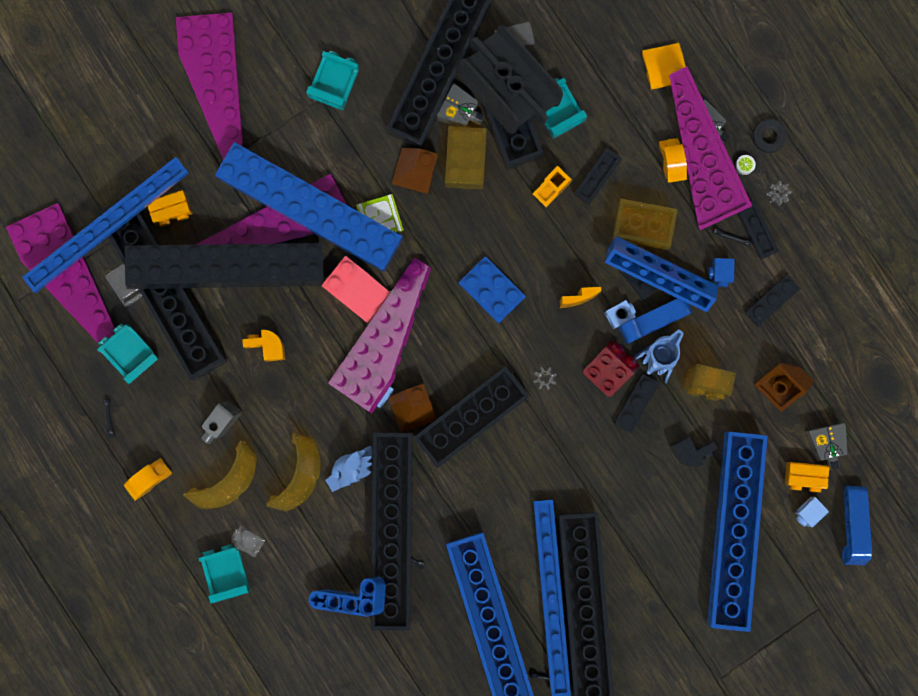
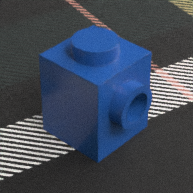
(722, 272)

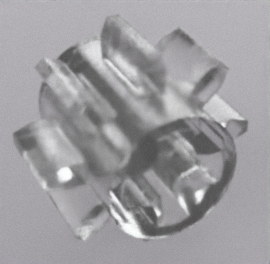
(782, 189)
(547, 373)

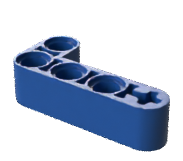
(654, 320)
(857, 521)
(346, 600)

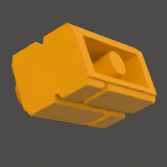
(170, 208)
(806, 475)

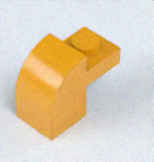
(674, 160)
(552, 186)
(272, 345)
(147, 478)

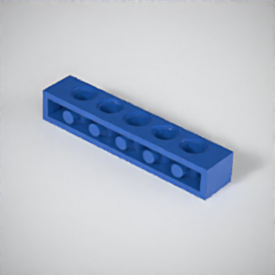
(661, 274)

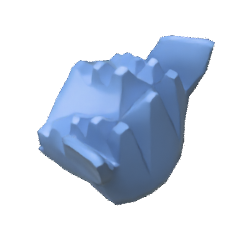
(662, 354)
(350, 468)

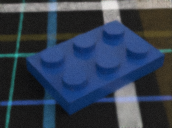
(491, 289)

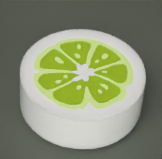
(745, 165)

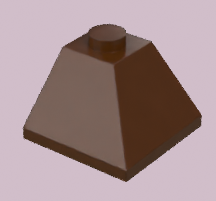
(415, 169)
(784, 385)
(412, 408)

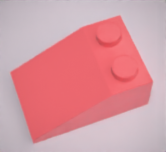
(356, 289)

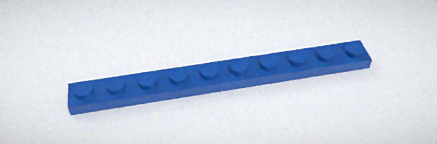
(105, 225)
(552, 598)

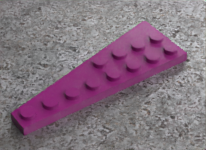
(711, 173)

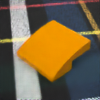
(661, 63)
(584, 295)

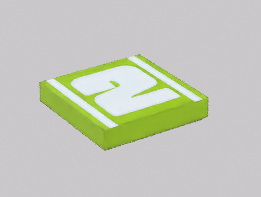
(382, 211)

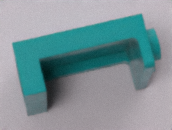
(333, 80)
(566, 115)
(127, 352)
(224, 573)

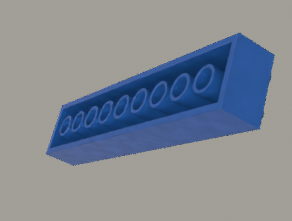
(309, 207)
(737, 531)
(488, 616)

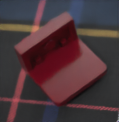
(611, 368)

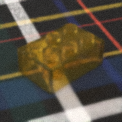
(465, 157)
(644, 224)
(709, 381)

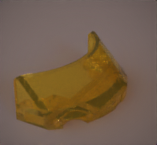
(304, 478)
(231, 485)

